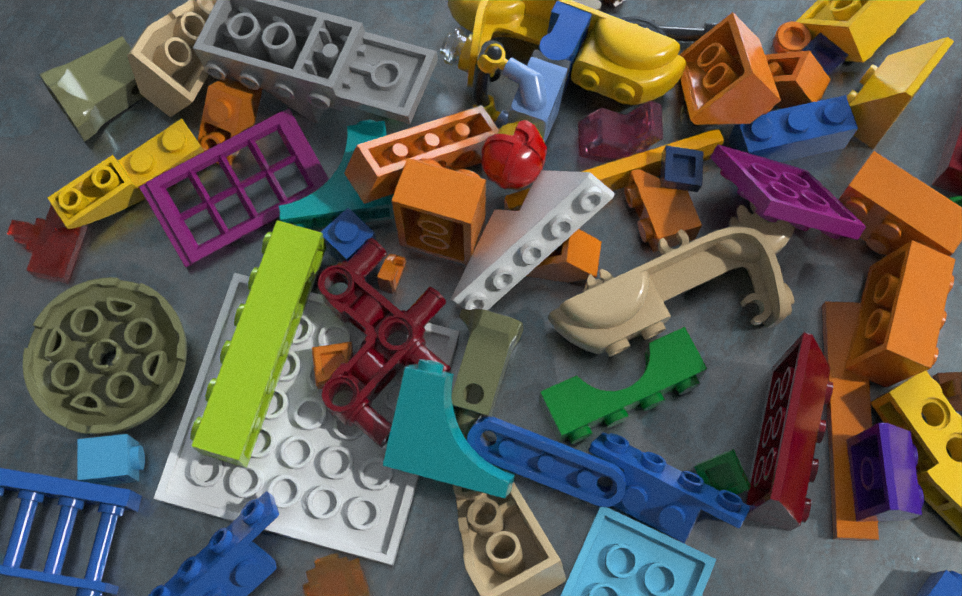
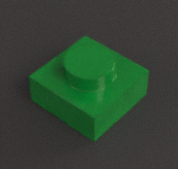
(724, 473)

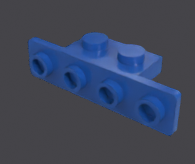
(664, 494)
(231, 559)

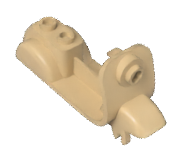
(633, 303)

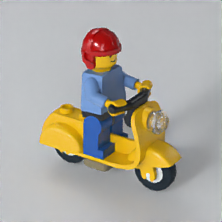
(576, 42)

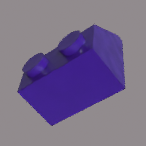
(884, 474)

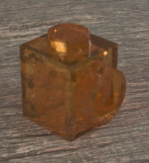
(336, 578)

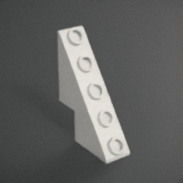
(522, 239)

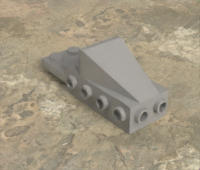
(313, 59)

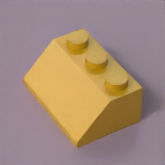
(858, 25)

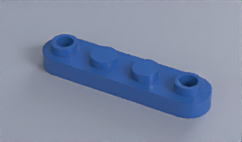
(547, 462)

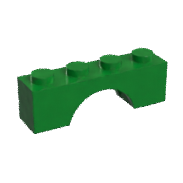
(577, 407)

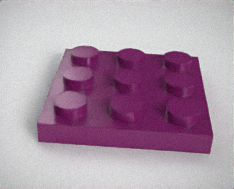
(786, 193)

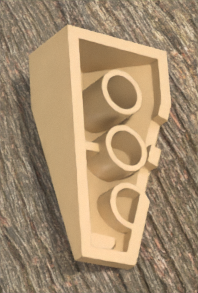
(165, 59)
(505, 545)

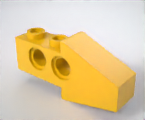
(937, 472)

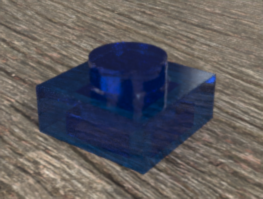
(826, 53)

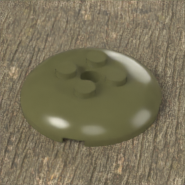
(76, 332)

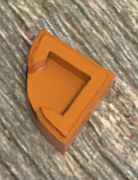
(391, 272)
(328, 359)

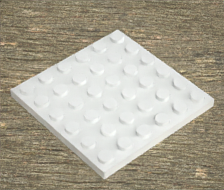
(318, 469)

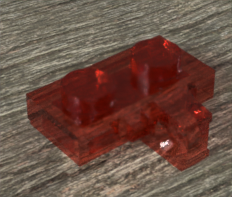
(51, 243)

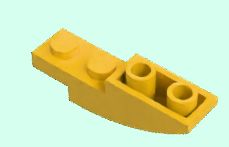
(116, 183)

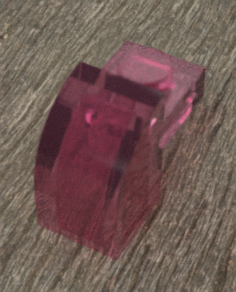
(614, 136)

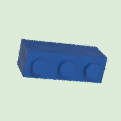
(797, 130)

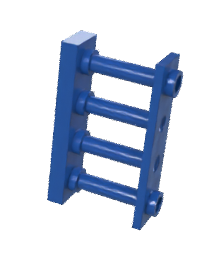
(71, 496)

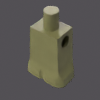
(94, 87)
(483, 364)

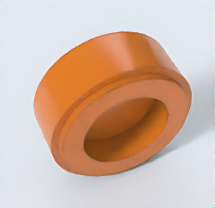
(791, 37)

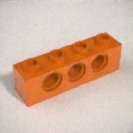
(450, 141)

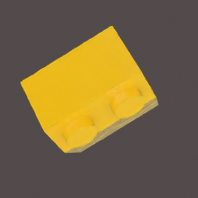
(892, 87)

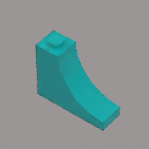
(337, 193)
(428, 438)

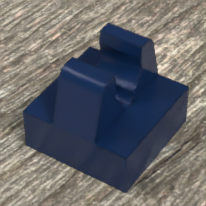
(682, 169)

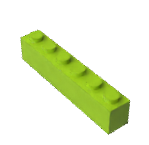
(259, 344)

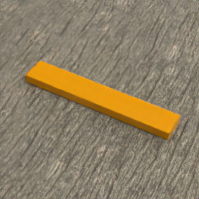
(616, 173)

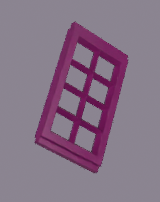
(173, 221)

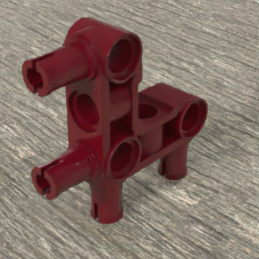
(377, 319)

